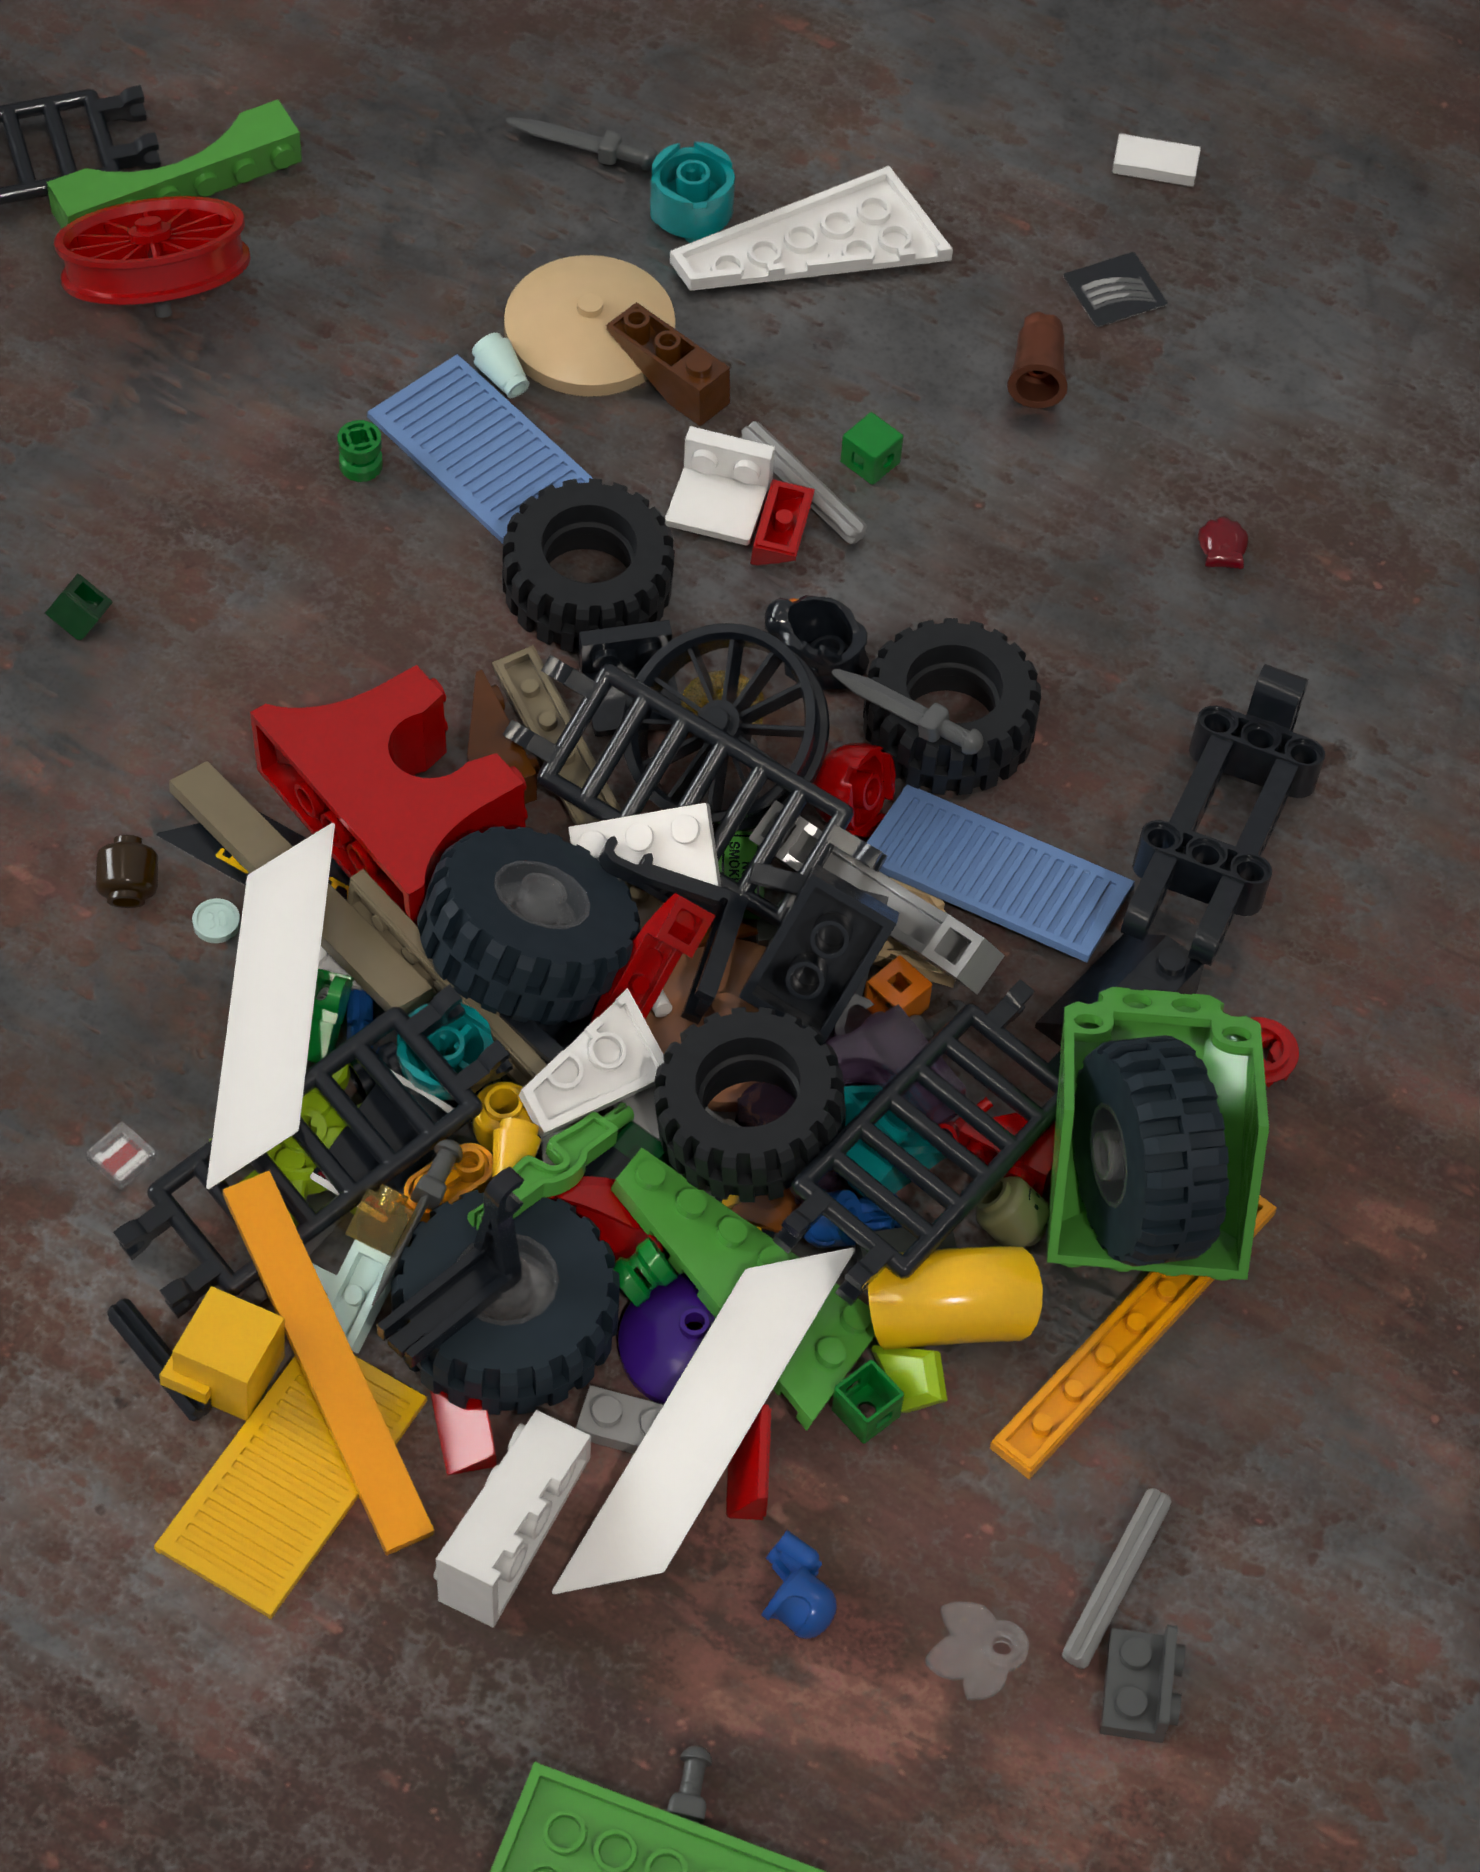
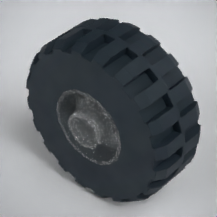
(527, 924)
(1150, 1150)
(537, 1334)

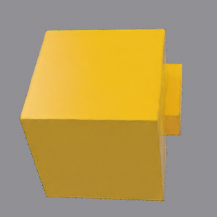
(227, 1354)

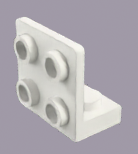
(721, 486)

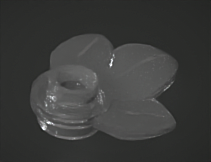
(970, 1650)

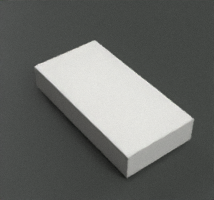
(1156, 160)

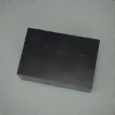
(820, 952)

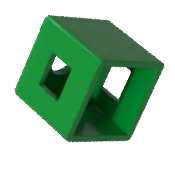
(871, 448)
(873, 1388)

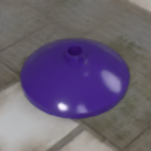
(655, 1337)

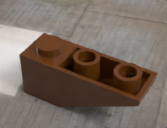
(674, 364)
(487, 737)

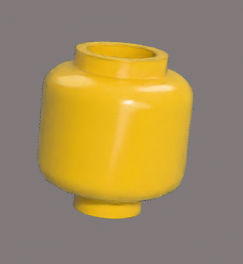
(499, 1102)

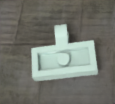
(354, 1291)

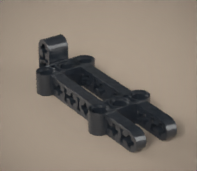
(1226, 876)

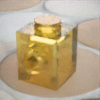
(380, 1219)

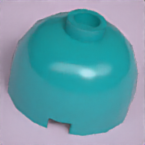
(457, 1042)

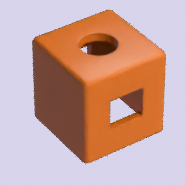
(900, 985)

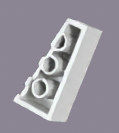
(511, 1517)

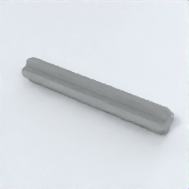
(824, 502)
(1116, 1578)

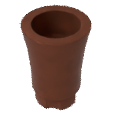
(1039, 366)

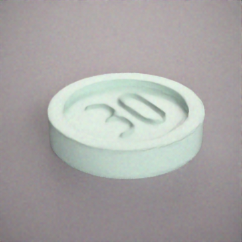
(216, 920)

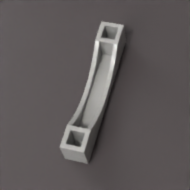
(920, 925)

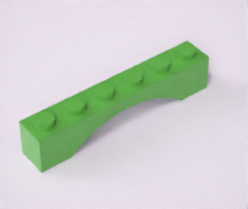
(252, 147)

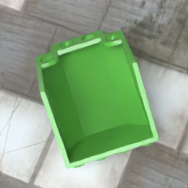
(1235, 1066)

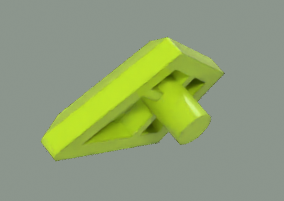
(915, 1373)

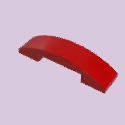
(656, 951)

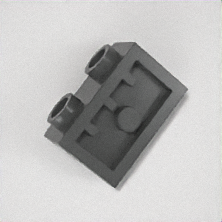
(1140, 1684)

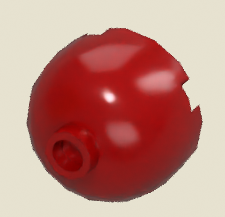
(860, 778)

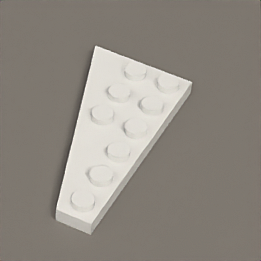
(837, 231)

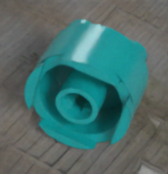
(692, 190)

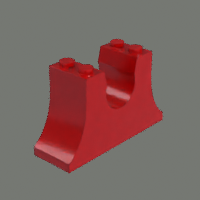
(358, 768)

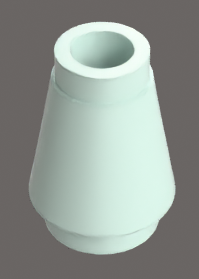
(500, 364)

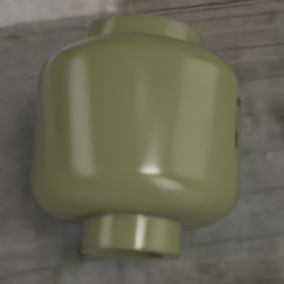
(1013, 1213)

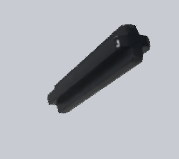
(151, 1351)

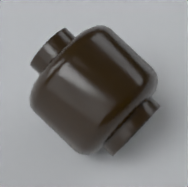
(126, 872)

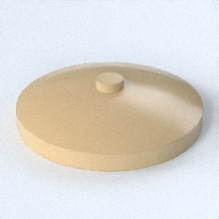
(561, 319)

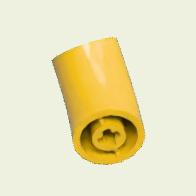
(958, 1299)

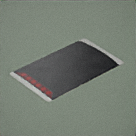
(392, 1127)

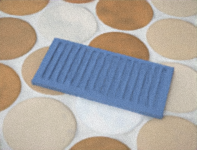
(474, 443)
(999, 873)

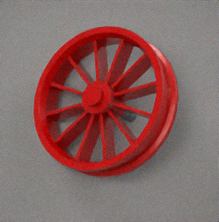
(152, 251)

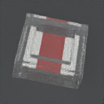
(121, 1155)

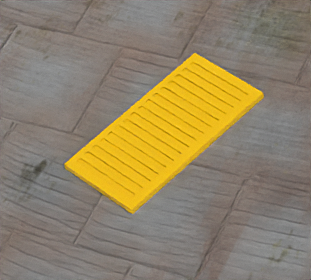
(276, 1492)

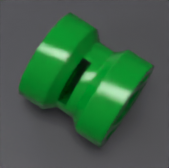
(360, 450)
(652, 1265)

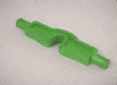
(570, 1153)

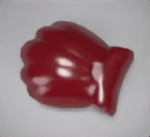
(1223, 543)

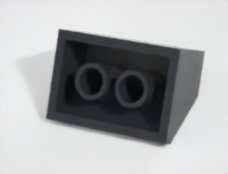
(1133, 964)

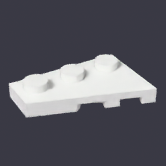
(676, 837)
(598, 1069)

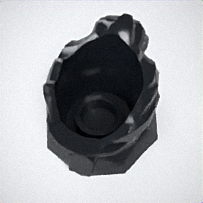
(821, 634)

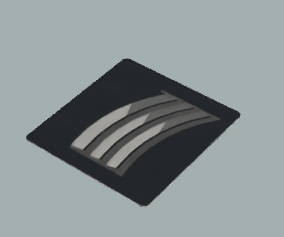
(1115, 289)

